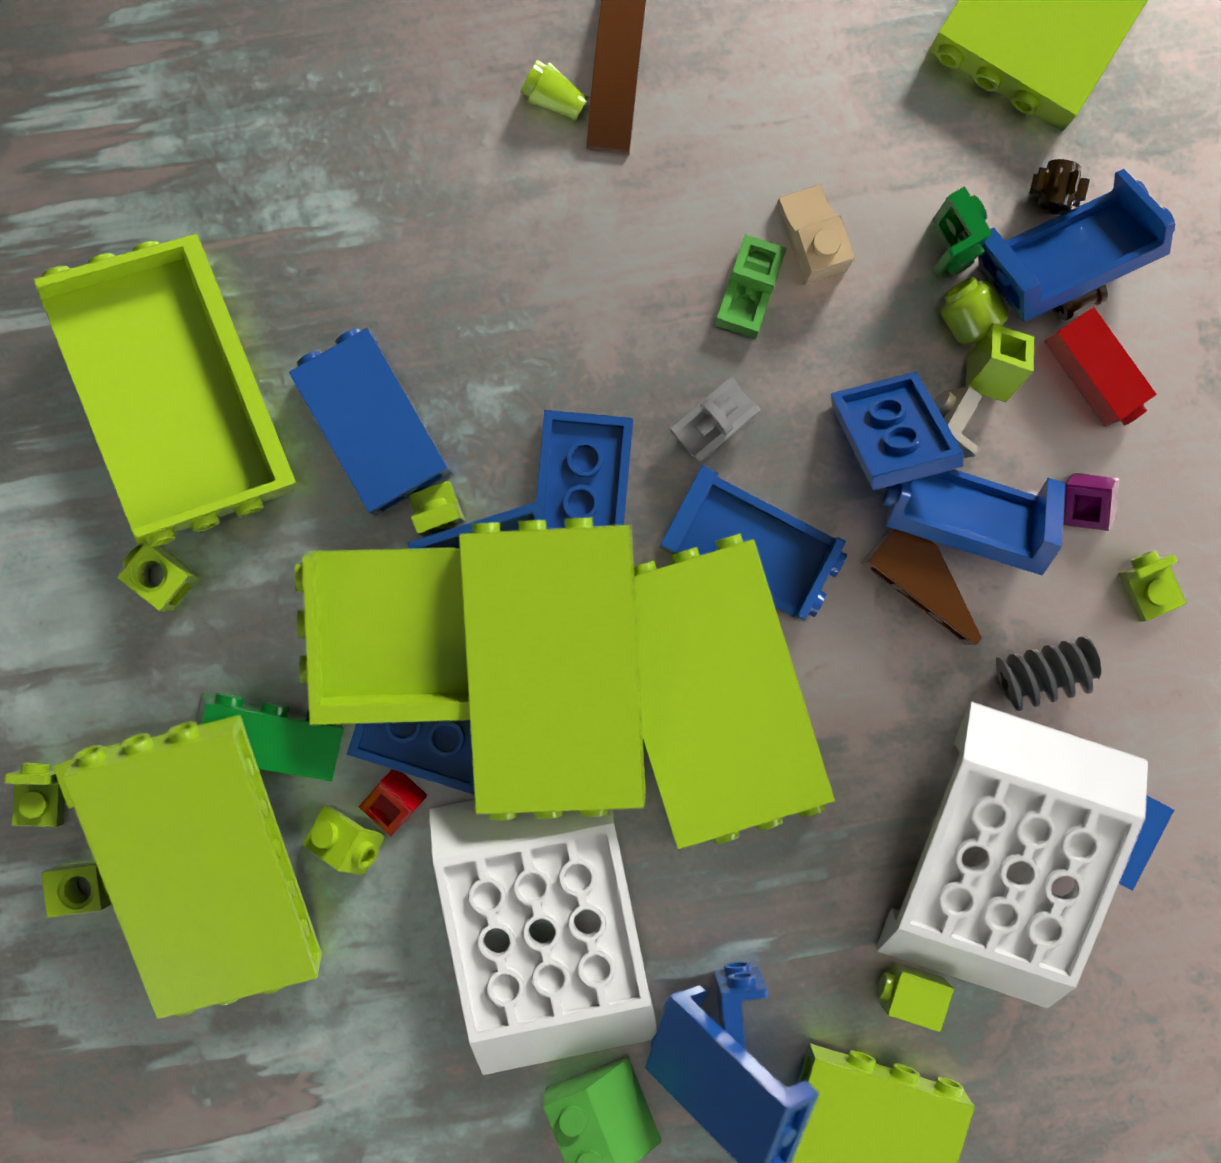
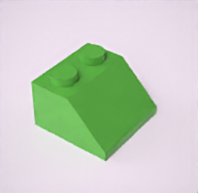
(602, 1116)

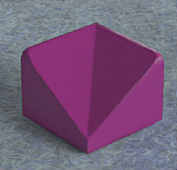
(1090, 501)

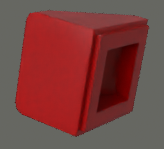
(393, 801)

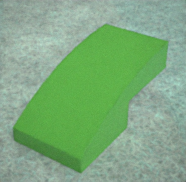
(750, 286)

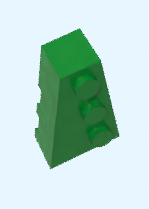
(278, 737)

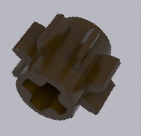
(1059, 186)

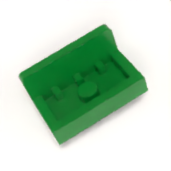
(963, 229)

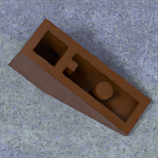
(922, 576)

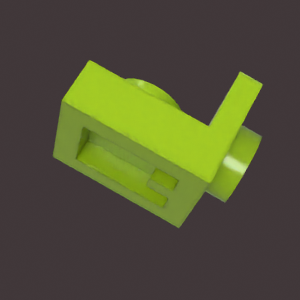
(435, 509)
(1152, 585)
(36, 796)

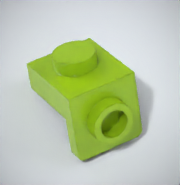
(343, 842)

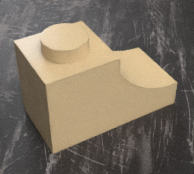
(815, 234)

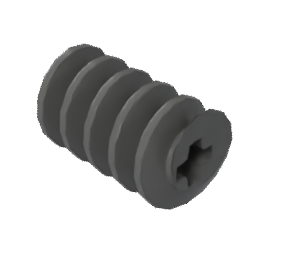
(1049, 671)

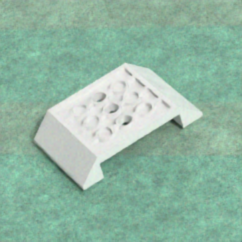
(1031, 800)
(535, 996)

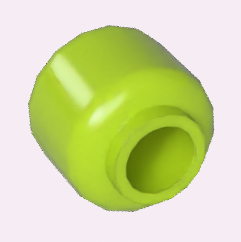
(972, 310)

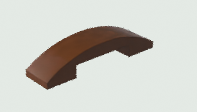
(615, 75)

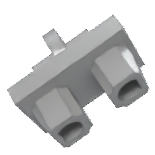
(714, 419)

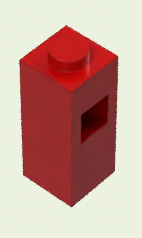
(1101, 369)

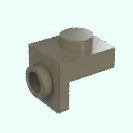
(957, 408)

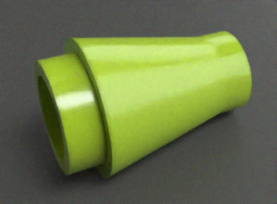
(553, 91)

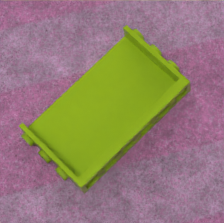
(1036, 50)
(166, 387)
(383, 635)
(553, 669)
(722, 697)
(194, 865)
(880, 1112)

